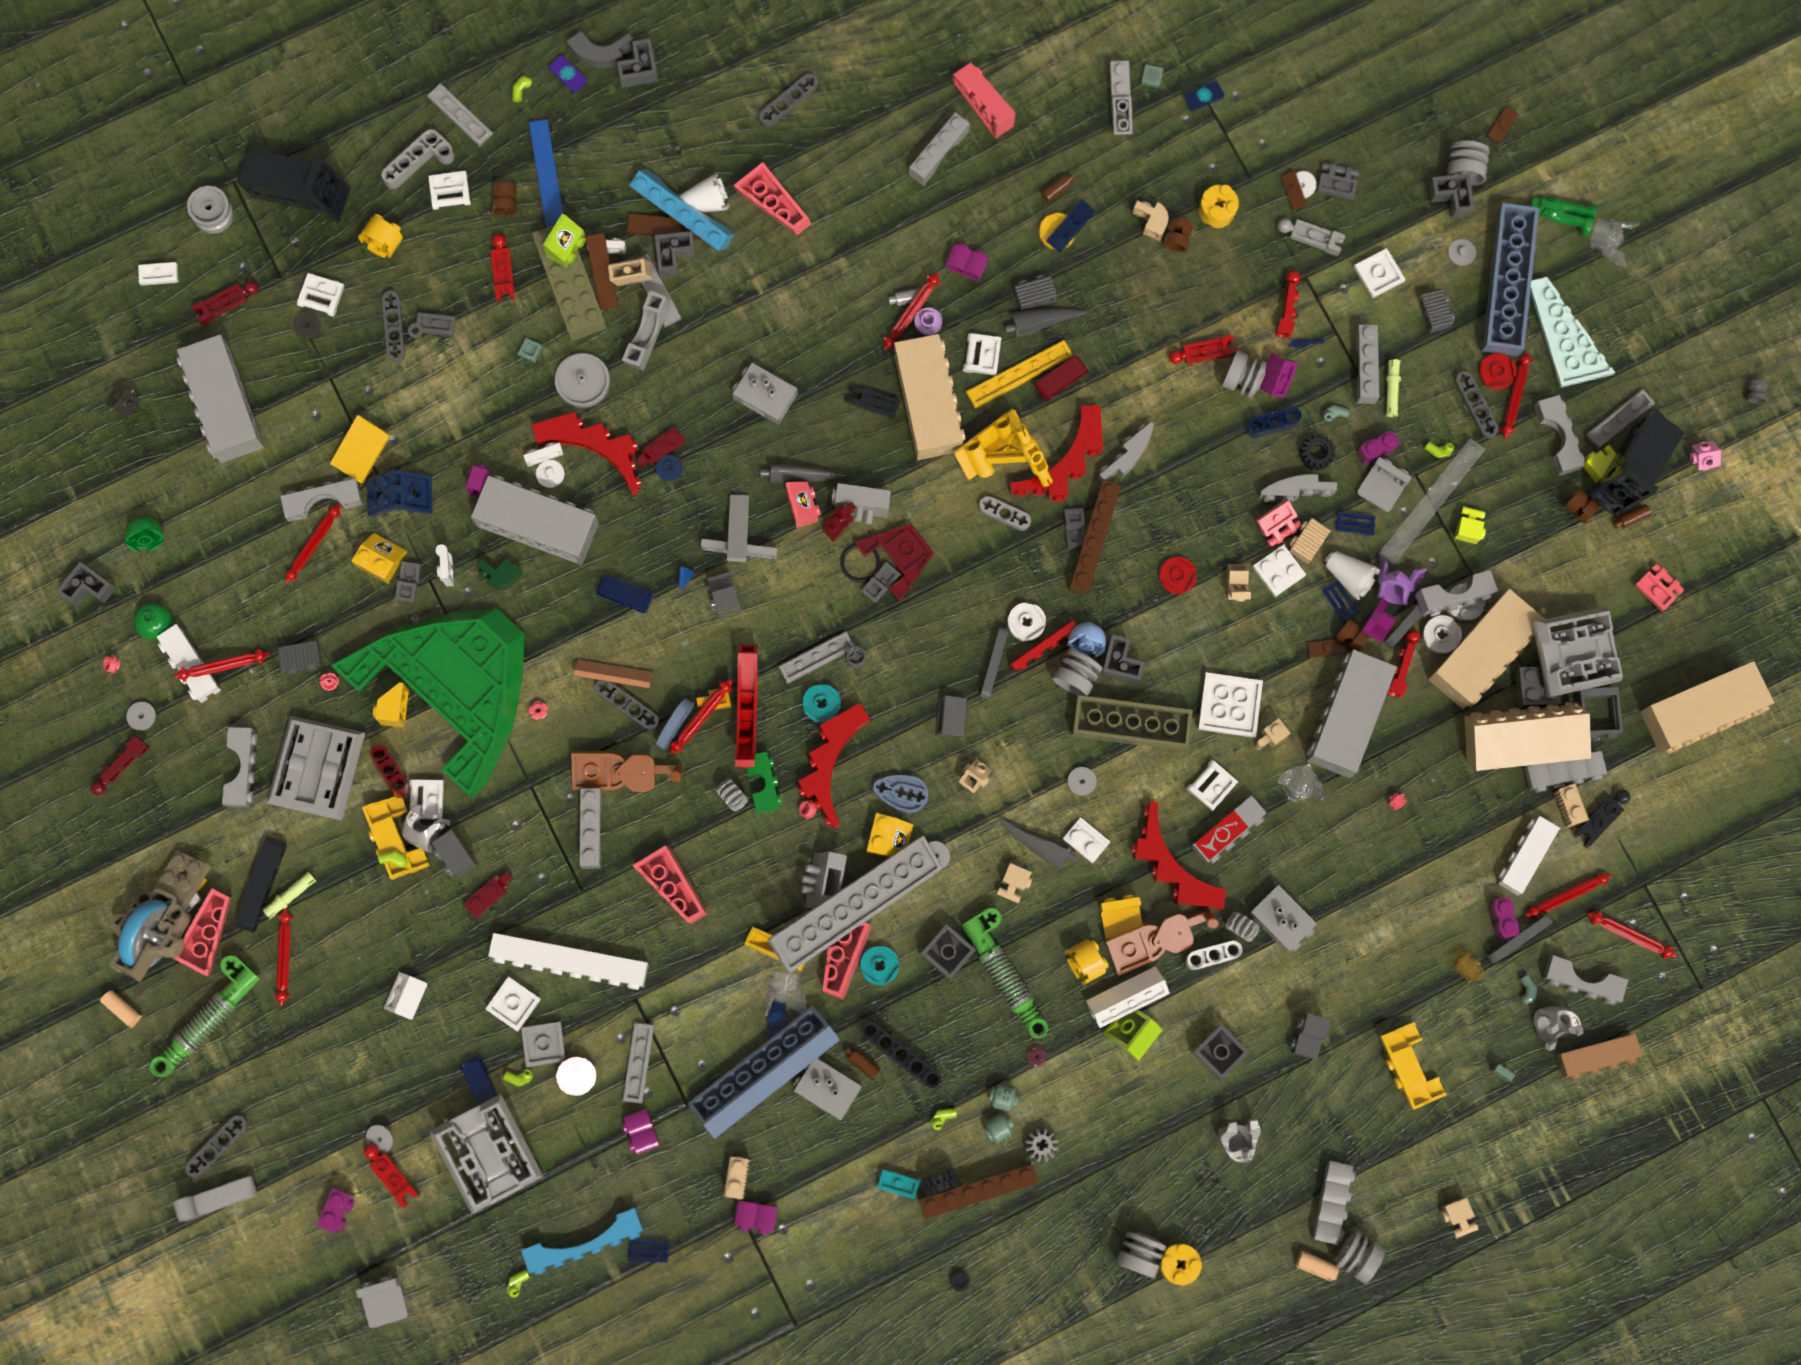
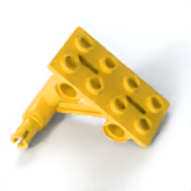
(1002, 442)

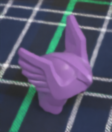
(1396, 585)

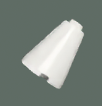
(707, 195)
(1352, 573)

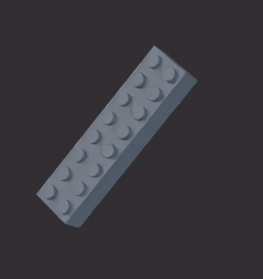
(1510, 279)
(763, 1072)

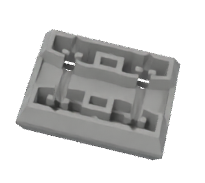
(1577, 651)
(315, 767)
(486, 1153)

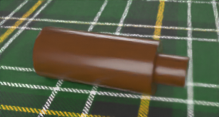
(1057, 187)
(1632, 517)
(862, 1062)

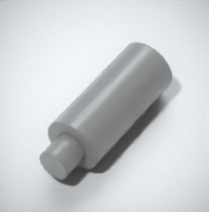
(903, 297)

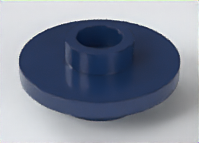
(669, 467)

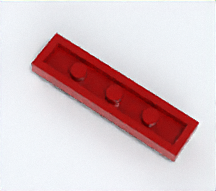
(1037, 651)

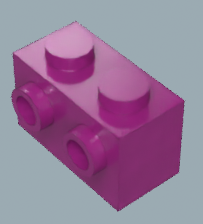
(335, 1210)

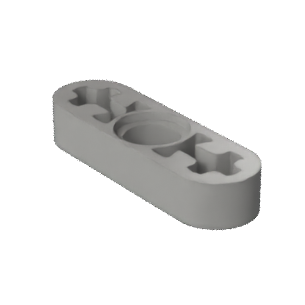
(1019, 514)

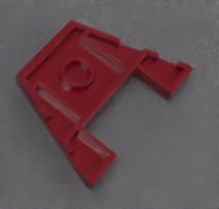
(906, 551)

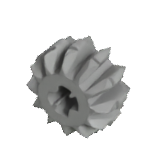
(731, 794)
(1242, 926)
(1045, 1151)

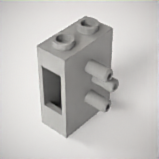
(764, 393)
(867, 501)
(825, 877)
(1283, 919)
(827, 1088)

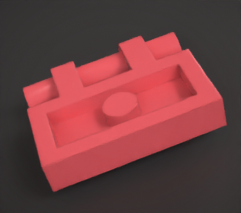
(1275, 519)
(1656, 591)

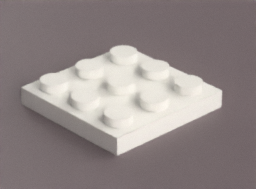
(1230, 705)

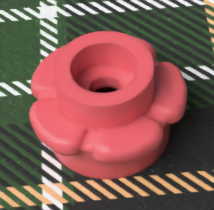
(111, 664)
(331, 684)
(538, 705)
(1397, 801)
(807, 809)

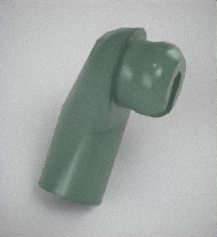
(1334, 411)
(1531, 990)

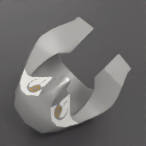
(419, 834)
(1555, 1021)
(1239, 1140)

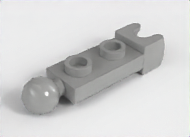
(1313, 235)

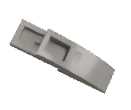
(1120, 98)
(1132, 449)
(1291, 487)

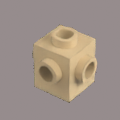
(975, 776)

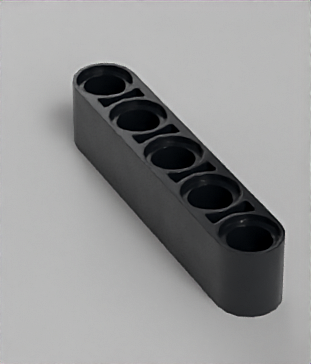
(260, 884)
(891, 1052)

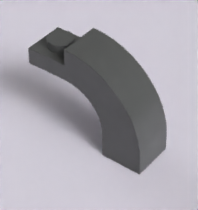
(599, 56)

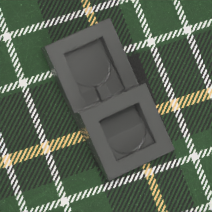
(1074, 528)
(408, 581)
(881, 582)

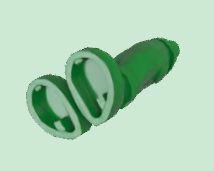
(1555, 210)

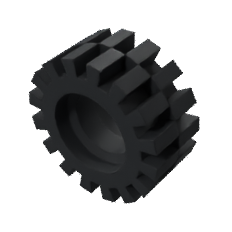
(1317, 441)
(939, 1183)

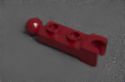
(224, 302)
(135, 749)

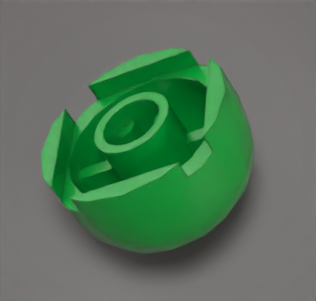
(143, 533)
(152, 620)

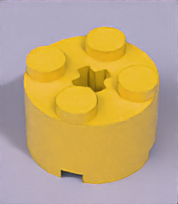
(1223, 197)
(381, 236)
(1086, 961)
(1191, 1264)

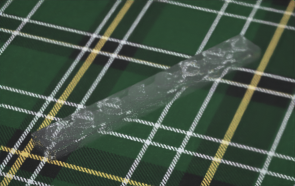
(1432, 501)

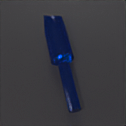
(1304, 342)

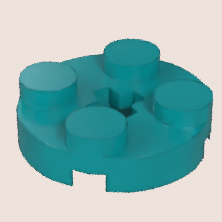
(821, 692)
(890, 963)

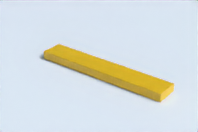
(1019, 374)

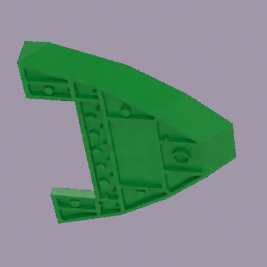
(465, 670)

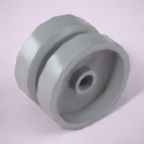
(210, 209)

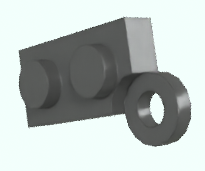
(433, 324)

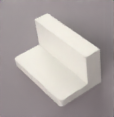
(405, 995)

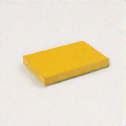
(360, 449)

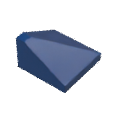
(685, 577)

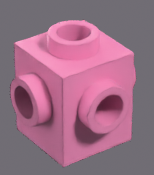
(1705, 455)

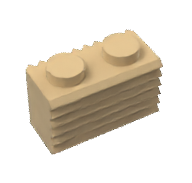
(630, 271)
(1309, 541)
(1571, 805)
(736, 1178)

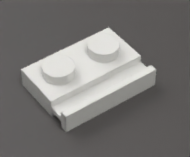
(1086, 840)

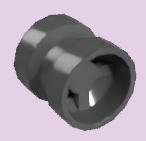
(1757, 391)
(853, 657)

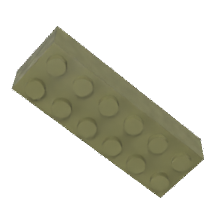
(571, 292)
(1132, 723)

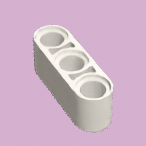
(1223, 955)

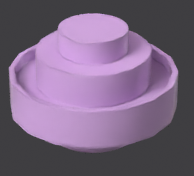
(928, 321)

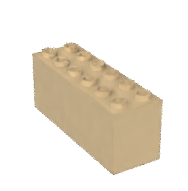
(929, 396)
(1486, 650)
(1706, 708)
(1527, 736)

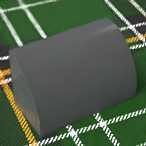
(951, 716)

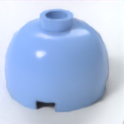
(1087, 639)

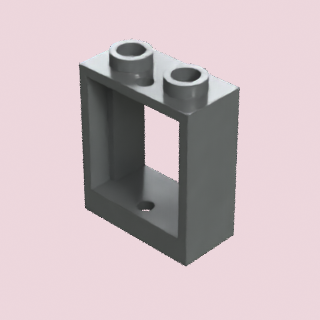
(1599, 693)

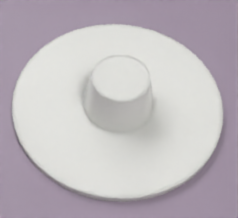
(1307, 183)
(550, 473)

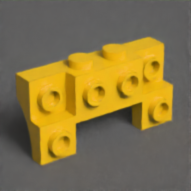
(388, 838)
(1407, 1069)

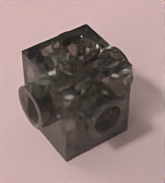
(123, 400)

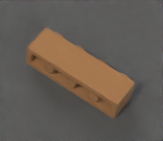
(1599, 1055)

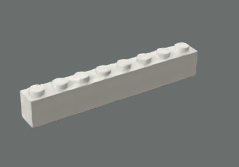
(568, 960)

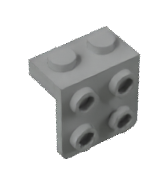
(1384, 484)
(383, 1301)

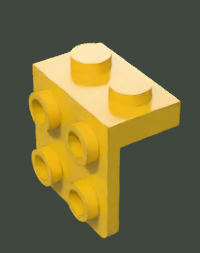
(1120, 914)

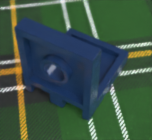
(394, 491)

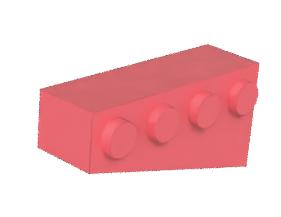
(984, 100)
(770, 196)
(671, 882)
(205, 933)
(843, 960)

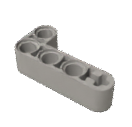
(415, 162)
(215, 1199)

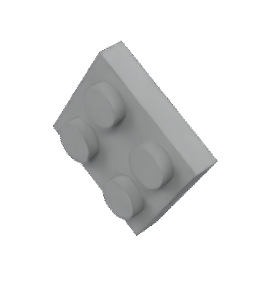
(543, 1044)

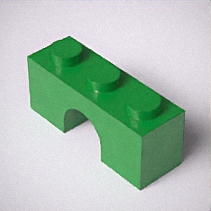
(767, 799)

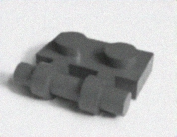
(1336, 185)

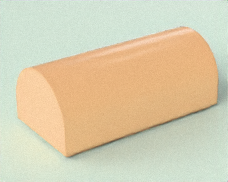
(120, 1008)
(1317, 1266)

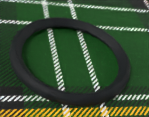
(858, 579)

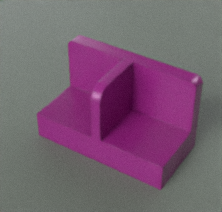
(1278, 375)
(1379, 622)

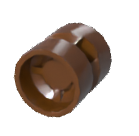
(504, 199)
(1178, 234)
(1582, 506)
(1352, 635)

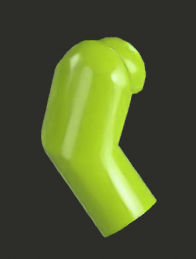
(522, 82)
(1440, 452)
(394, 857)
(519, 1079)
(940, 1117)
(514, 1283)

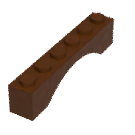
(1095, 538)
(978, 1191)

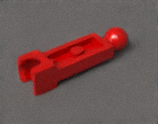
(502, 268)
(1286, 323)
(1204, 351)
(1398, 684)
(390, 1175)

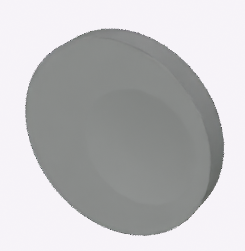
(582, 380)

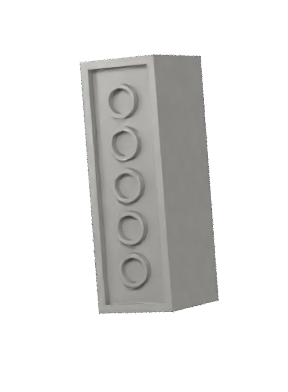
(219, 399)
(535, 519)
(1351, 713)

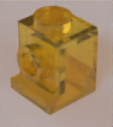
(1469, 968)

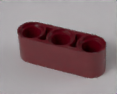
(1061, 378)
(390, 779)

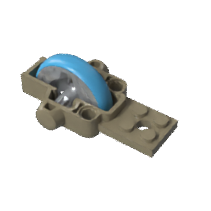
(152, 926)

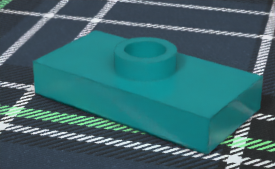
(898, 1184)

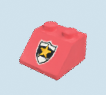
(801, 503)

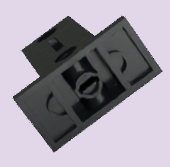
(294, 182)
(1637, 464)

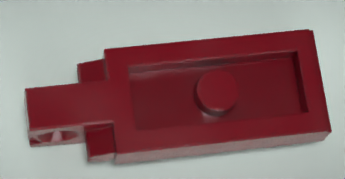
(660, 447)
(839, 521)
(488, 895)

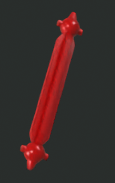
(911, 310)
(1516, 395)
(312, 543)
(221, 665)
(701, 716)
(1568, 895)
(1632, 935)
(283, 956)

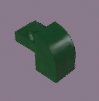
(501, 578)

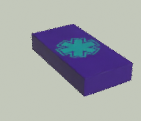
(567, 74)

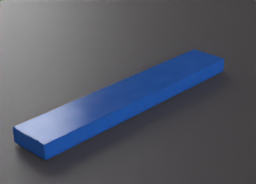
(546, 171)

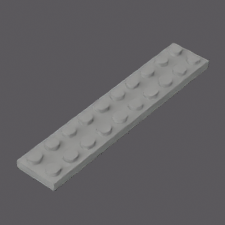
(854, 904)

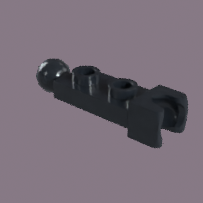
(1603, 817)

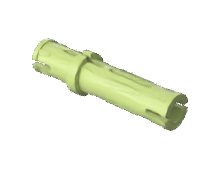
(1393, 387)
(291, 893)

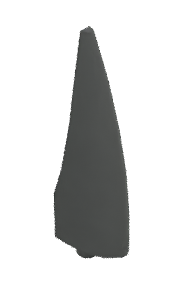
(1034, 320)
(792, 473)
(1045, 847)

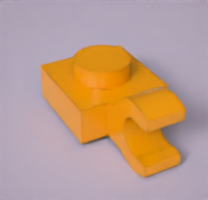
(725, 703)

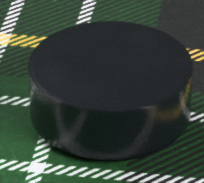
(960, 1281)

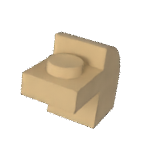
(1156, 217)
(1238, 582)

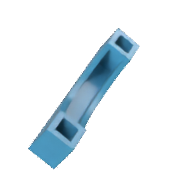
(658, 193)
(538, 1257)

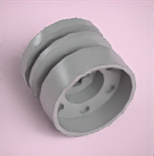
(1470, 159)
(1244, 374)
(1078, 670)
(1141, 1254)
(1357, 1254)

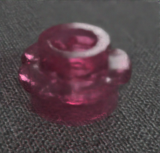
(1042, 1056)

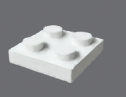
(1379, 273)
(1279, 570)
(513, 1004)

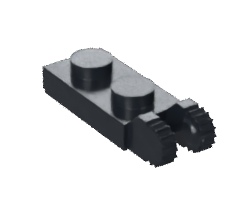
(874, 402)

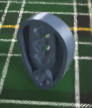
(675, 723)
(907, 783)

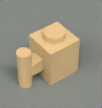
(1273, 735)
(1017, 879)
(1458, 1213)

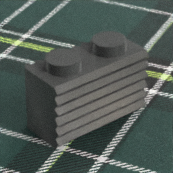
(1035, 292)
(1436, 310)
(300, 657)

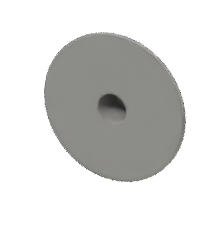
(1462, 252)
(141, 716)
(1082, 781)
(941, 852)
(380, 1137)

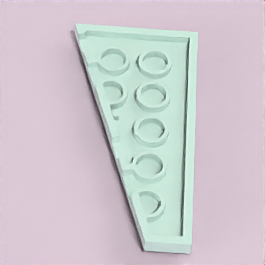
(1568, 343)

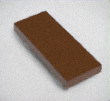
(1502, 125)
(1294, 190)
(1326, 648)

